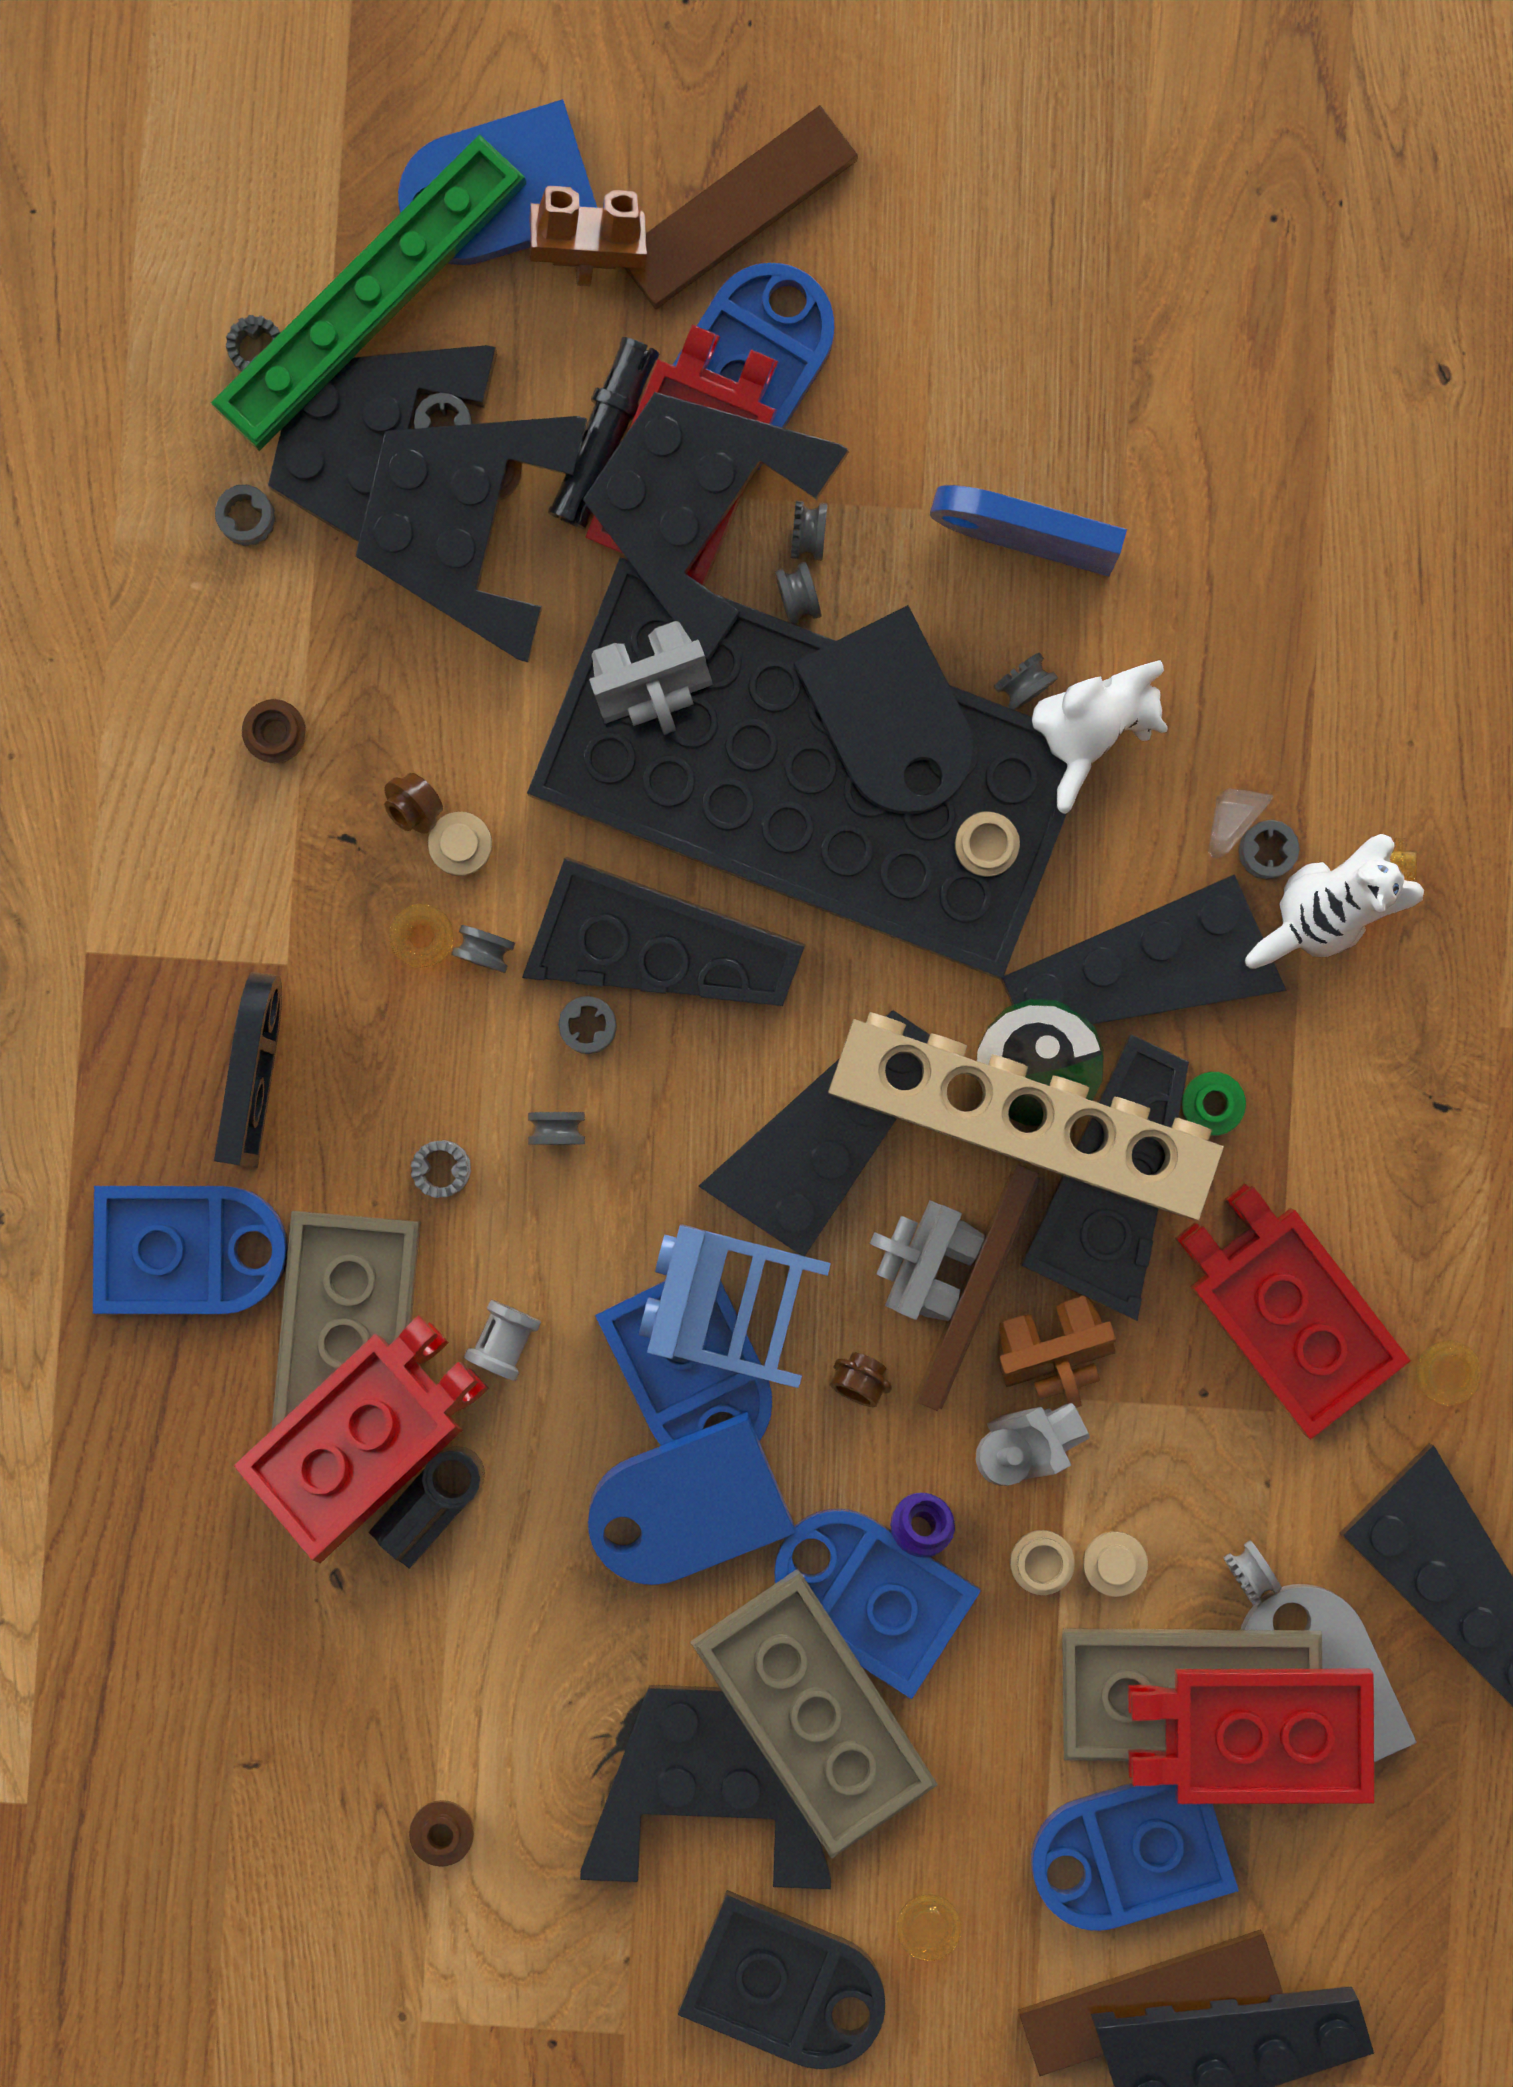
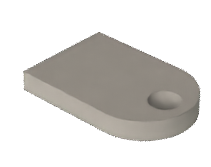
(1343, 1646)

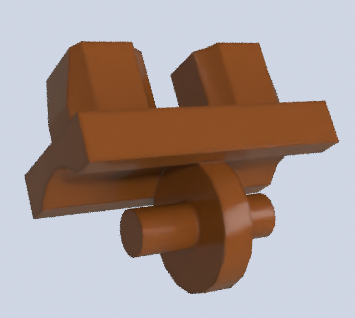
(587, 235)
(1082, 1342)

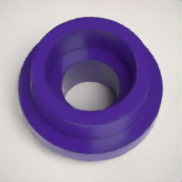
(931, 1509)

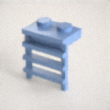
(693, 1274)

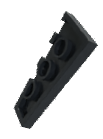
(640, 938)
(1156, 962)
(809, 1155)
(1096, 1237)
(1442, 1564)
(1235, 2042)

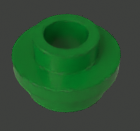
(1220, 1082)

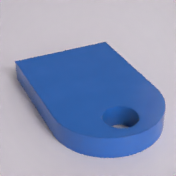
(537, 145)
(747, 322)
(1029, 527)
(180, 1249)
(679, 1392)
(694, 1504)
(882, 1600)
(1136, 1855)

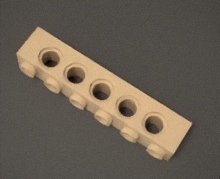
(1176, 1187)

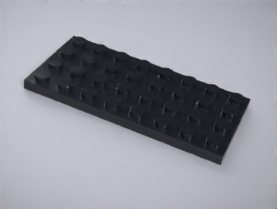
(768, 800)

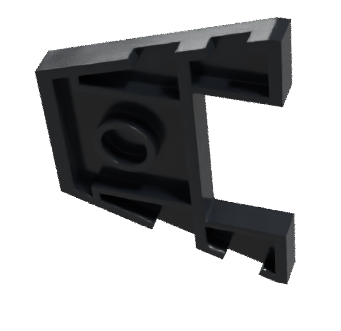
(335, 440)
(676, 485)
(438, 508)
(698, 1760)

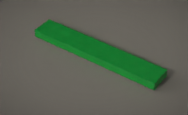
(369, 292)

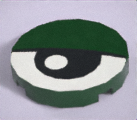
(1050, 1043)

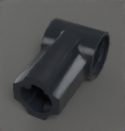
(426, 1508)

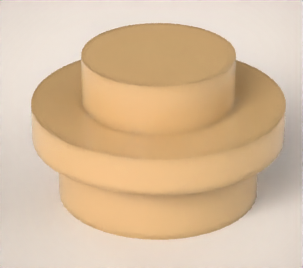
(460, 843)
(987, 844)
(1042, 1562)
(1115, 1563)

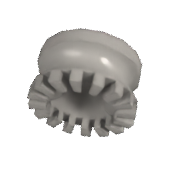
(421, 1167)
(1252, 1573)

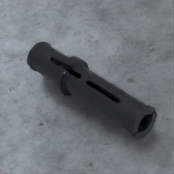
(610, 417)

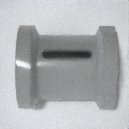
(502, 1340)

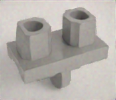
(652, 685)
(915, 1286)
(1029, 1444)

